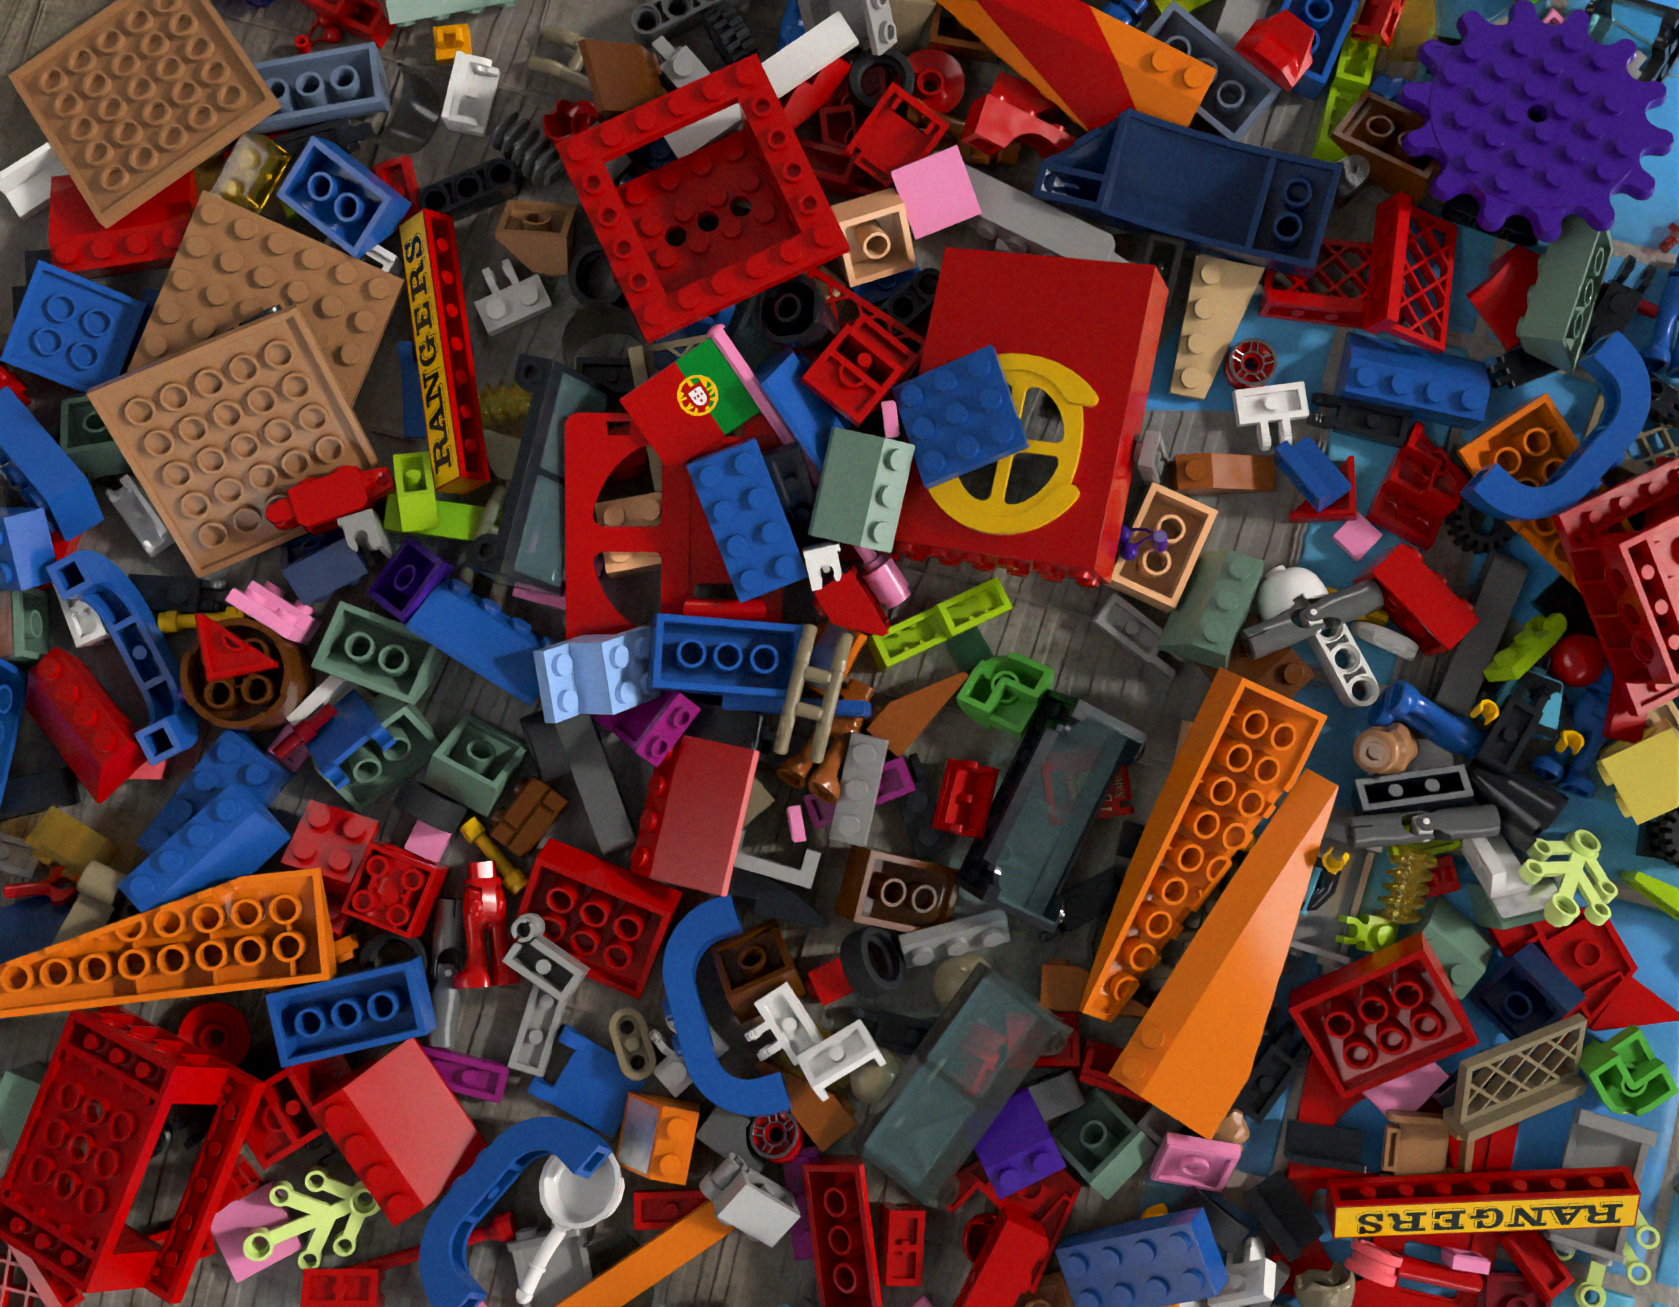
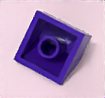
(409, 579)
(1018, 1146)

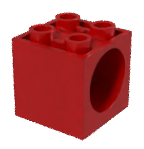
(396, 889)

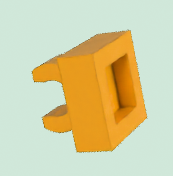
(449, 40)

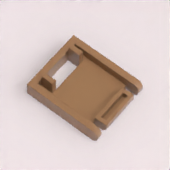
(1421, 1145)

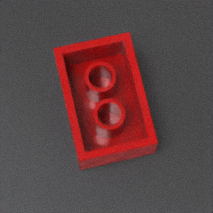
(1419, 600)

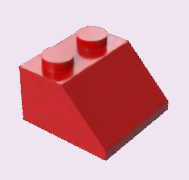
(851, 603)

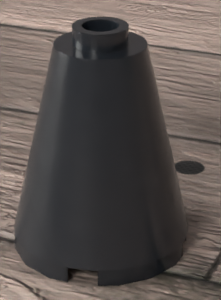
(796, 315)
(1522, 802)

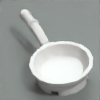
(571, 1204)

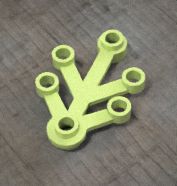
(1582, 851)
(319, 1216)
(1596, 1270)

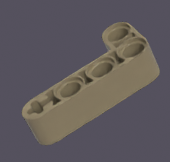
(96, 904)

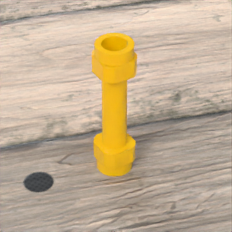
(175, 621)
(475, 831)

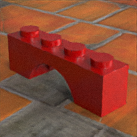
(996, 123)

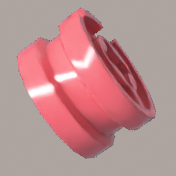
(1373, 1262)

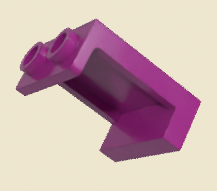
(652, 726)

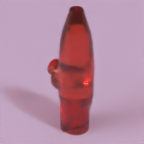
(1671, 240)

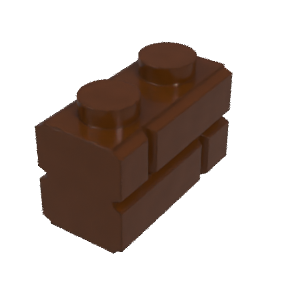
(528, 816)

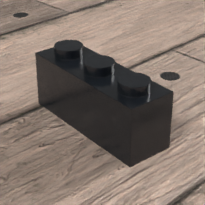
(1413, 791)

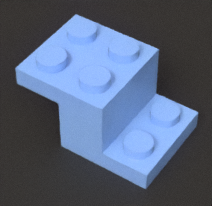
(594, 674)

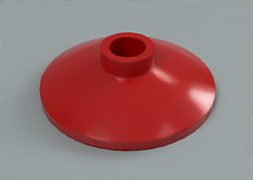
(943, 72)
(206, 1019)

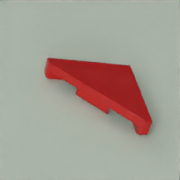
(1341, 510)
(227, 654)
(1634, 1006)

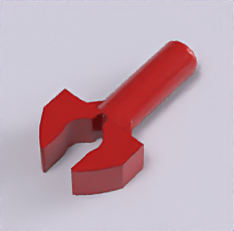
(45, 887)

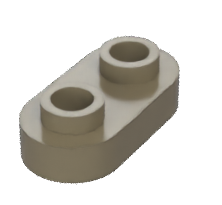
(632, 1045)

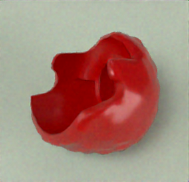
(570, 119)

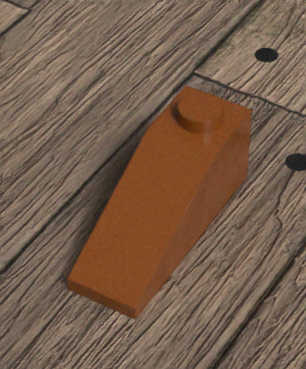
(1221, 474)
(907, 716)
(1063, 988)
(821, 1120)

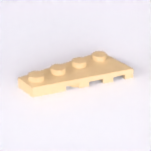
(1211, 315)

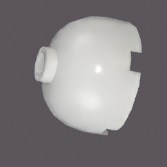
(1287, 591)

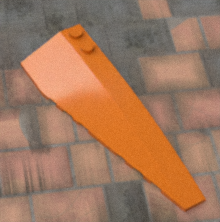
(1222, 784)
(1212, 1011)

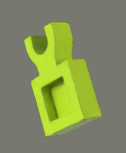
(1369, 932)

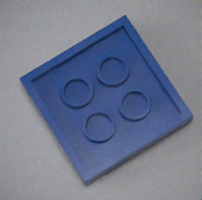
(72, 329)
(960, 417)

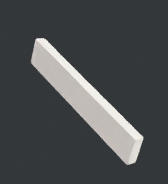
(785, 72)

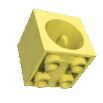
(1644, 772)

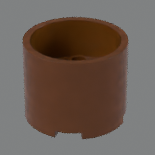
(259, 700)

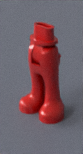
(484, 909)

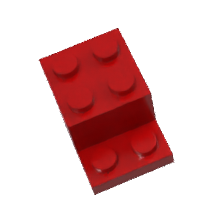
(859, 369)
(336, 844)
(284, 1111)

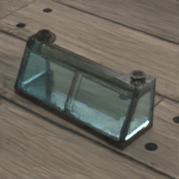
(958, 1084)

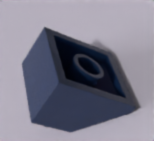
(321, 565)
(1526, 994)

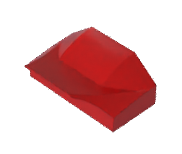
(1279, 48)

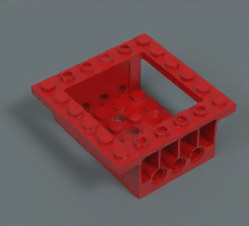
(744, 255)
(1630, 583)
(136, 1078)

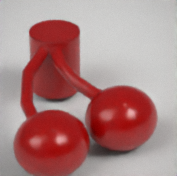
(331, 35)

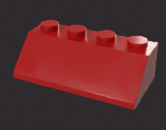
(83, 723)
(841, 1232)

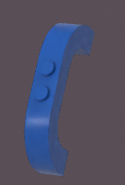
(1627, 402)
(132, 626)
(688, 942)
(473, 1194)

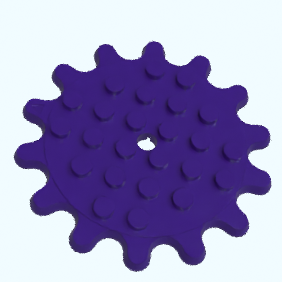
(1515, 166)

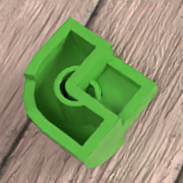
(1005, 692)
(1627, 1073)

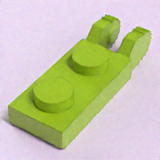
(1527, 648)

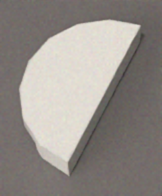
(1384, 639)

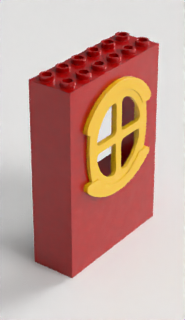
(1091, 344)

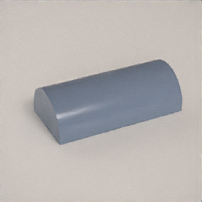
(324, 87)
(1238, 90)

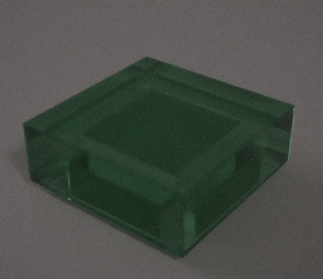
(969, 649)

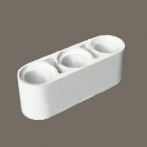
(1355, 671)

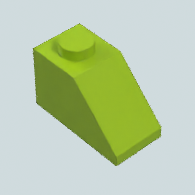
(415, 491)

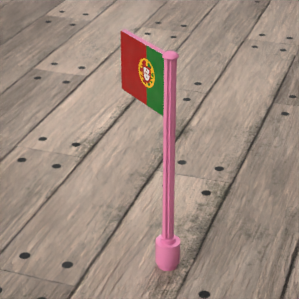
(708, 397)

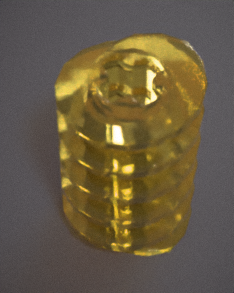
(503, 403)
(1407, 885)

